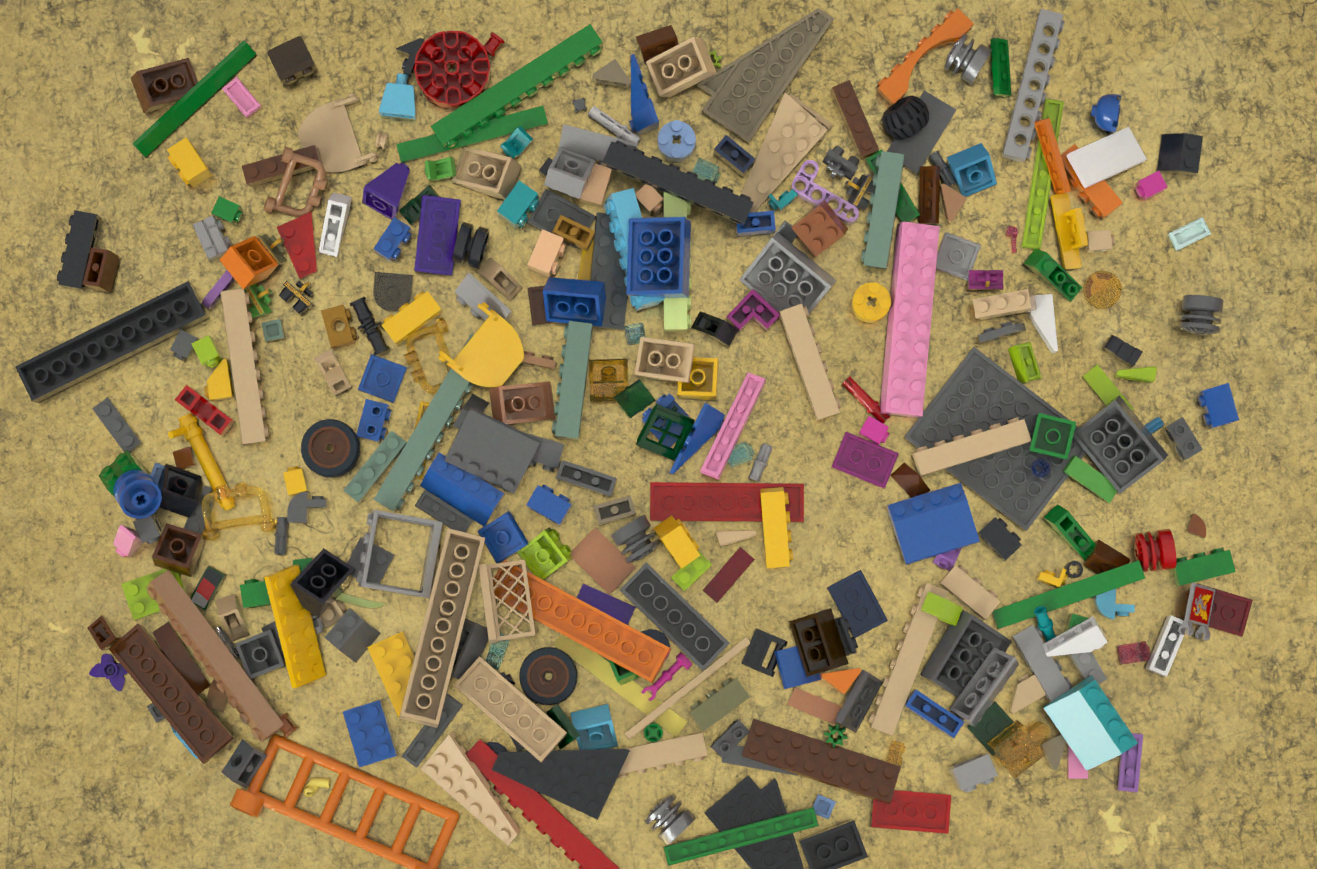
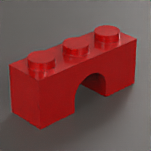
(204, 410)

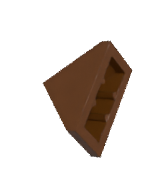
(103, 633)

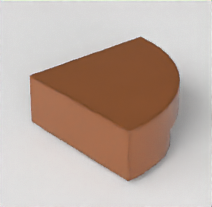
(1196, 526)

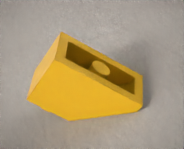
(220, 383)

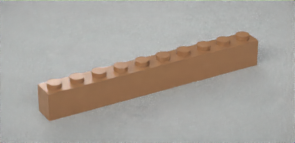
(214, 655)

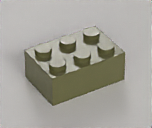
(718, 703)

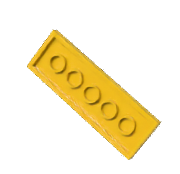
(294, 629)

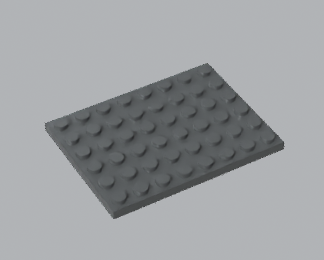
(983, 396)

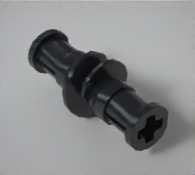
(368, 323)

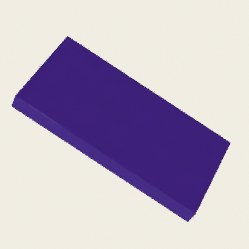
(437, 235)

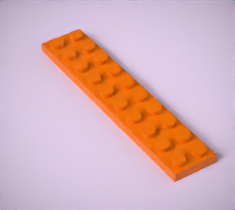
(586, 625)

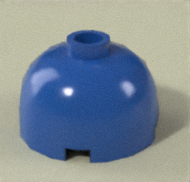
(1107, 112)

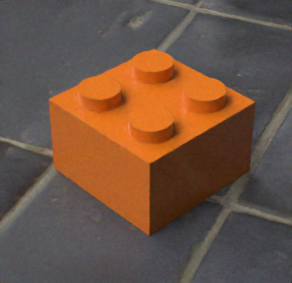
(248, 262)

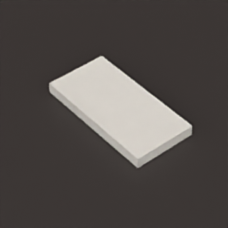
(1106, 157)

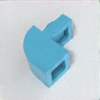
(1106, 605)

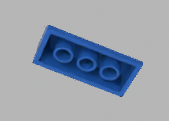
(462, 490)

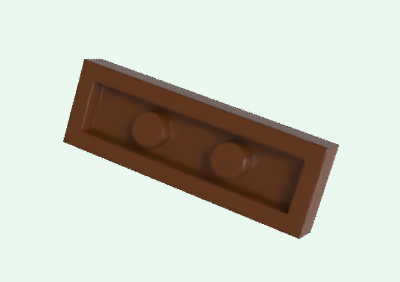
(929, 194)

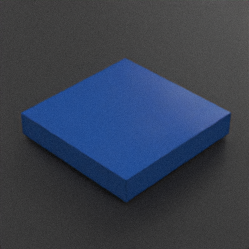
(382, 378)
(503, 537)
(791, 668)

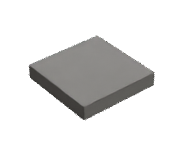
(956, 256)

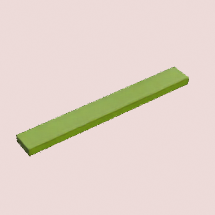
(1041, 183)

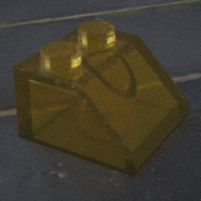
(607, 378)

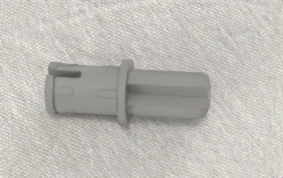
(760, 462)

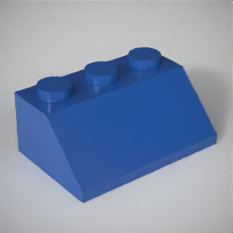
(574, 301)

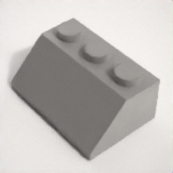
(473, 292)

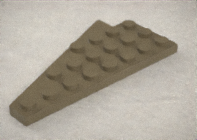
(753, 83)

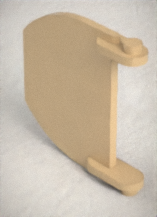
(333, 134)

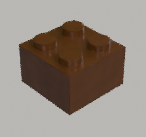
(178, 550)

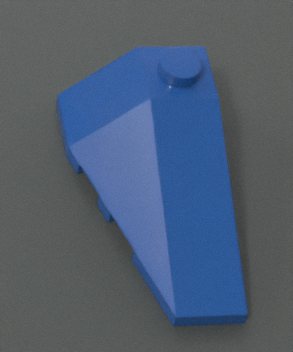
(642, 109)
(703, 430)

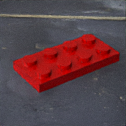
(913, 812)

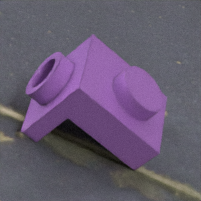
(947, 559)

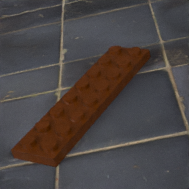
(171, 693)
(821, 761)

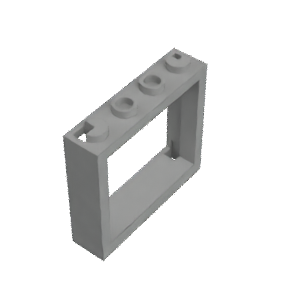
(430, 558)

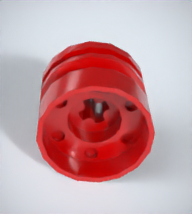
(1155, 550)

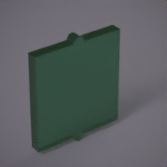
(634, 398)

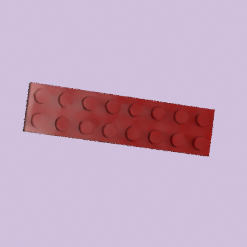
(719, 501)

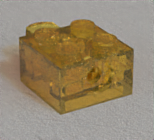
(1019, 747)

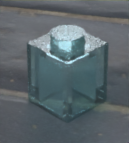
(706, 170)
(741, 454)

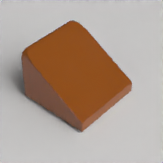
(184, 458)

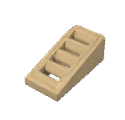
(729, 537)

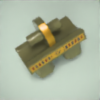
(273, 247)

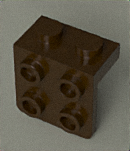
(292, 60)

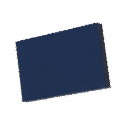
(857, 603)

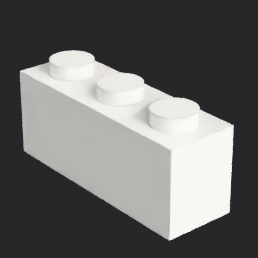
(1166, 647)

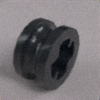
(1074, 563)

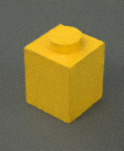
(295, 481)

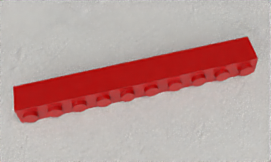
(541, 811)

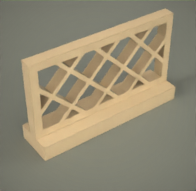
(490, 603)

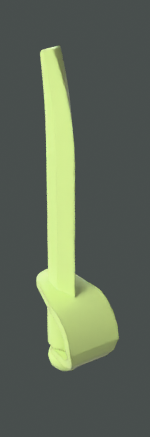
(359, 601)

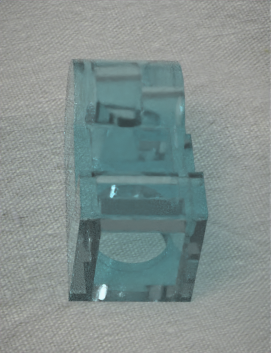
(497, 653)

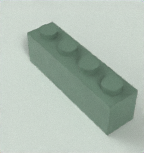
(375, 467)

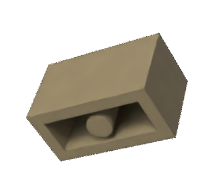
(614, 510)

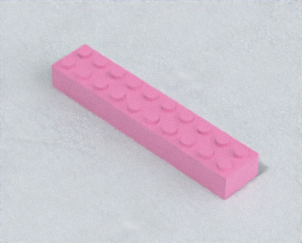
(909, 319)

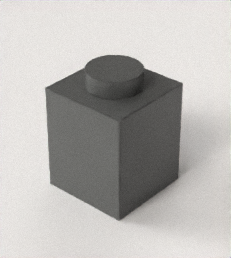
(182, 345)

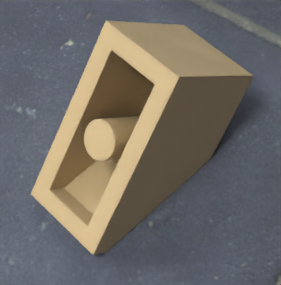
(499, 278)
(232, 617)
(1025, 692)

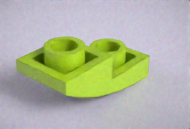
(941, 608)

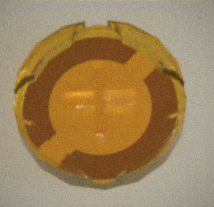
(1102, 289)

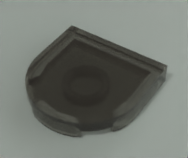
(392, 290)

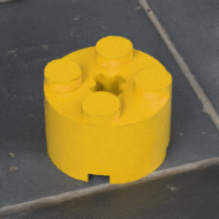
(873, 292)

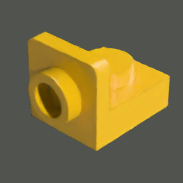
(1049, 578)

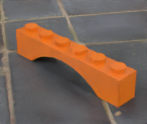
(951, 30)

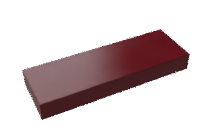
(728, 574)

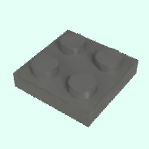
(379, 562)

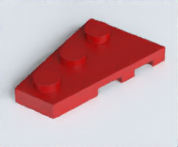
(300, 244)

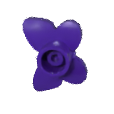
(111, 670)

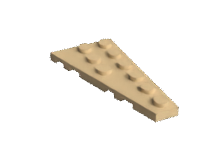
(785, 145)

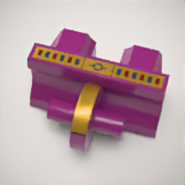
(985, 280)

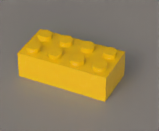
(394, 663)

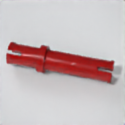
(871, 405)

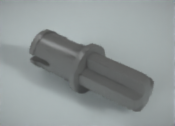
(945, 173)
(281, 536)

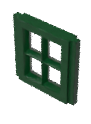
(658, 447)

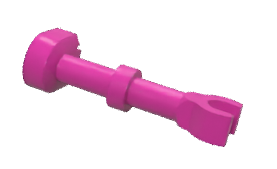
(667, 675)

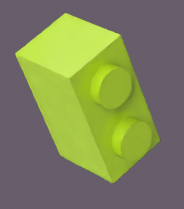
(208, 352)
(690, 573)

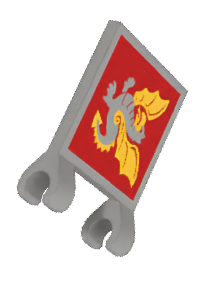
(1198, 611)

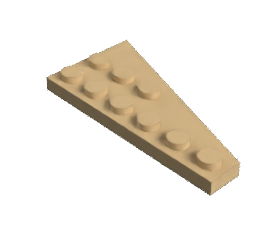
(467, 785)

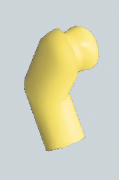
(314, 784)

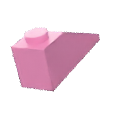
(127, 541)

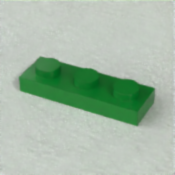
(1000, 67)

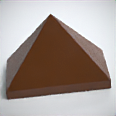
(910, 481)

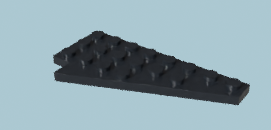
(750, 804)

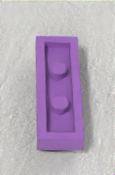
(1130, 766)

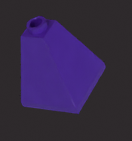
(387, 190)

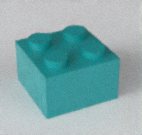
(518, 205)

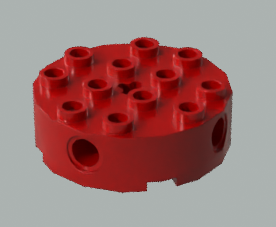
(446, 51)

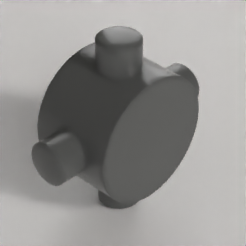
(579, 105)

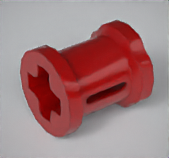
(493, 44)

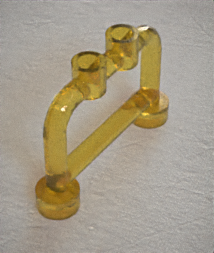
(412, 357)
(240, 490)

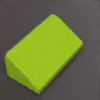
(1024, 362)

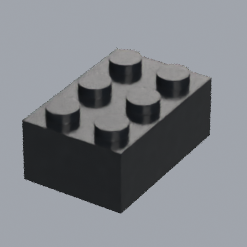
(833, 847)

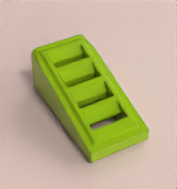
(1143, 374)

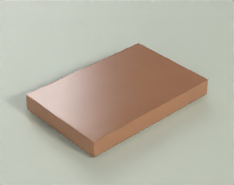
(602, 561)

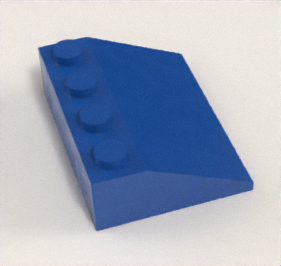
(659, 257)
(933, 523)

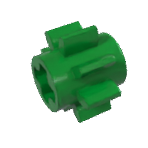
(832, 729)

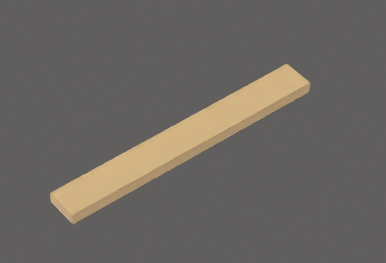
(687, 688)

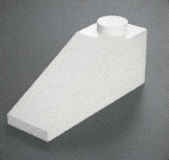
(334, 224)
(1044, 320)
(1079, 639)

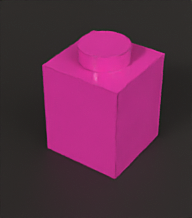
(1150, 185)
(874, 431)

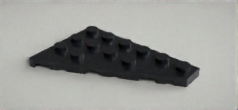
(569, 776)

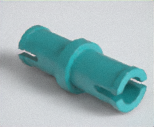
(1045, 624)

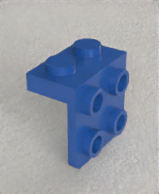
(669, 402)

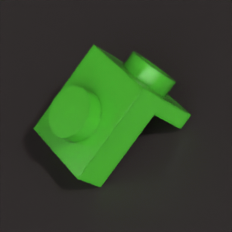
(440, 169)

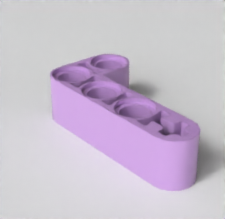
(810, 187)

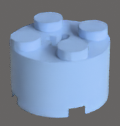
(676, 130)

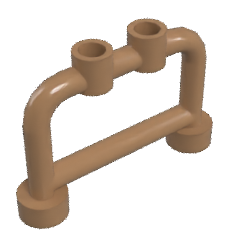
(313, 197)

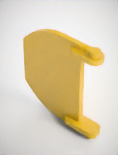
(490, 353)

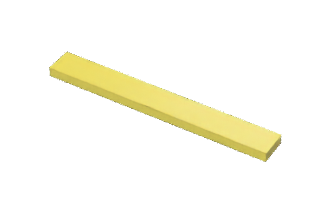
(630, 691)

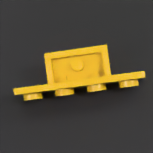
(1069, 230)

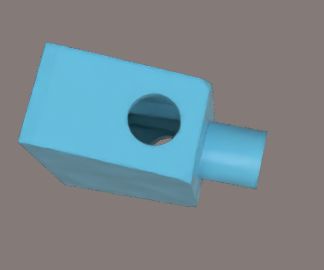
(399, 99)

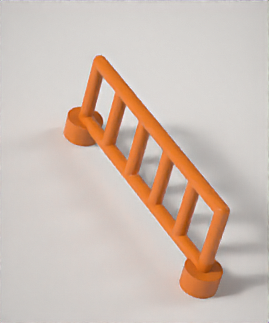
(252, 801)

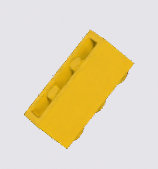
(411, 317)

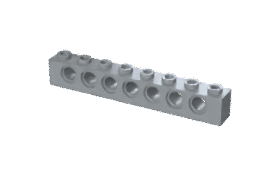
(1054, 22)

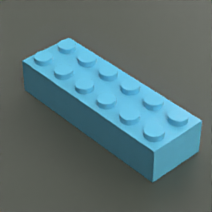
(621, 207)

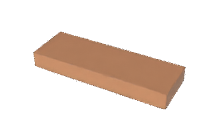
(814, 705)

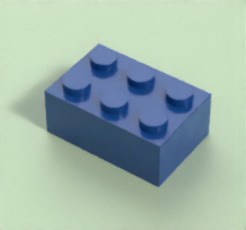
(370, 733)

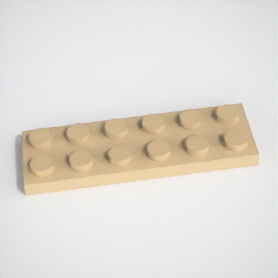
(510, 709)

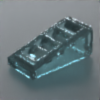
(634, 332)

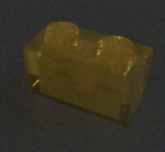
(895, 753)

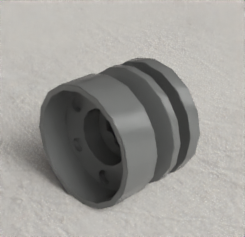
(1201, 318)
(636, 539)

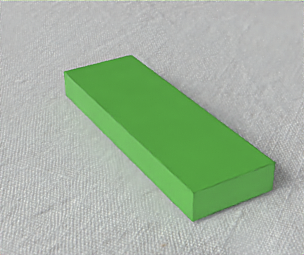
(1090, 478)

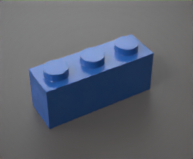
(934, 713)

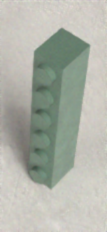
(883, 210)

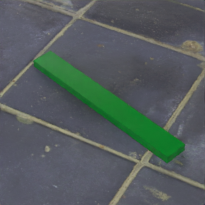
(194, 98)
(497, 128)
(1069, 594)
(740, 836)

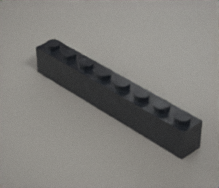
(677, 183)

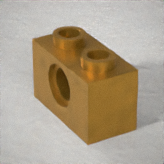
(574, 233)
(338, 338)

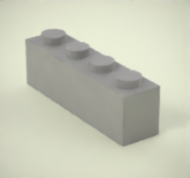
(1045, 668)

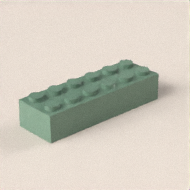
(574, 378)

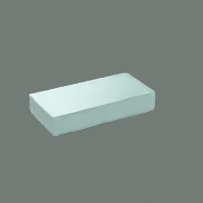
(1189, 233)

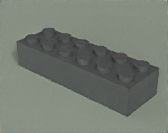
(674, 616)

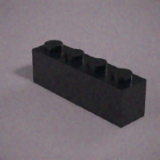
(79, 244)

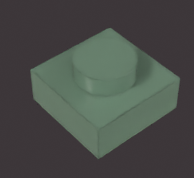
(273, 330)

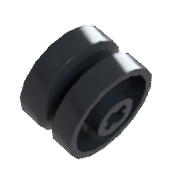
(474, 246)

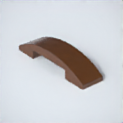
(180, 658)

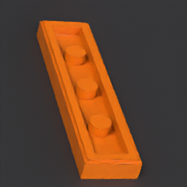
(1052, 156)

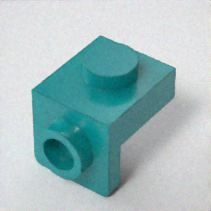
(516, 143)

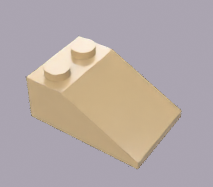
(486, 172)
(664, 360)

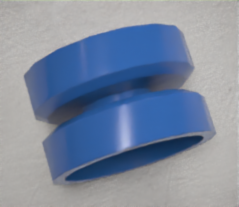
(137, 494)

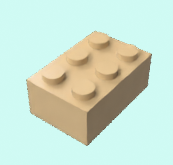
(681, 67)

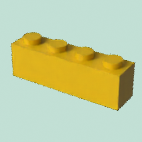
(775, 527)

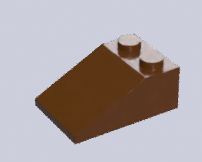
(163, 84)

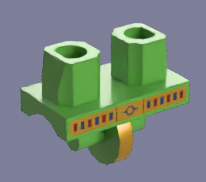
(260, 299)

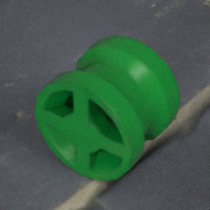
(655, 732)

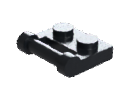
(758, 649)

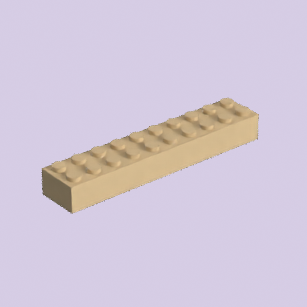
(442, 628)

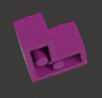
(755, 308)

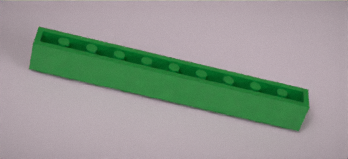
(517, 86)

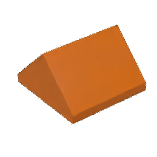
(841, 679)

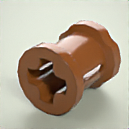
(288, 727)

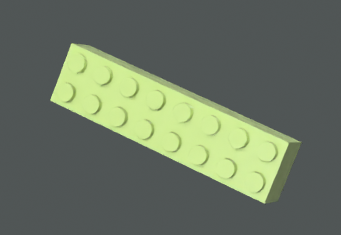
(675, 309)

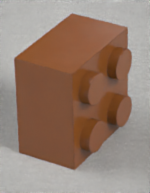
(819, 228)

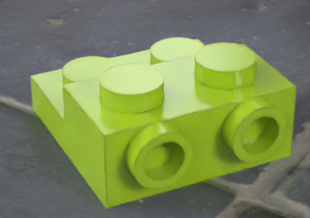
(545, 553)

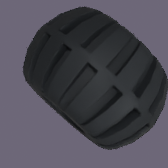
(906, 117)

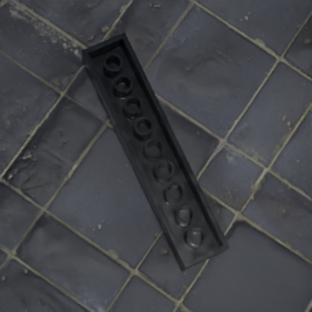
(111, 342)

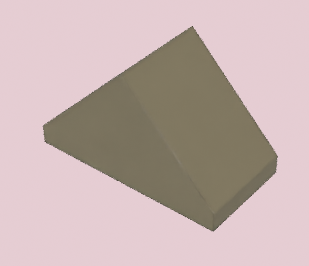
(612, 74)
(1053, 750)

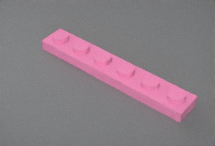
(733, 425)

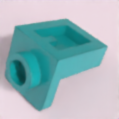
(785, 199)

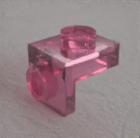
(1134, 652)

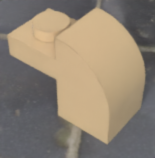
(332, 372)

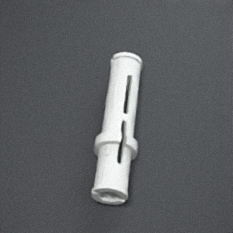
(621, 131)

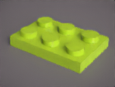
(138, 598)

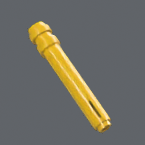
(194, 434)

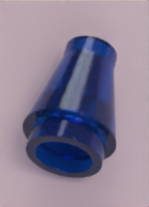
(1044, 464)

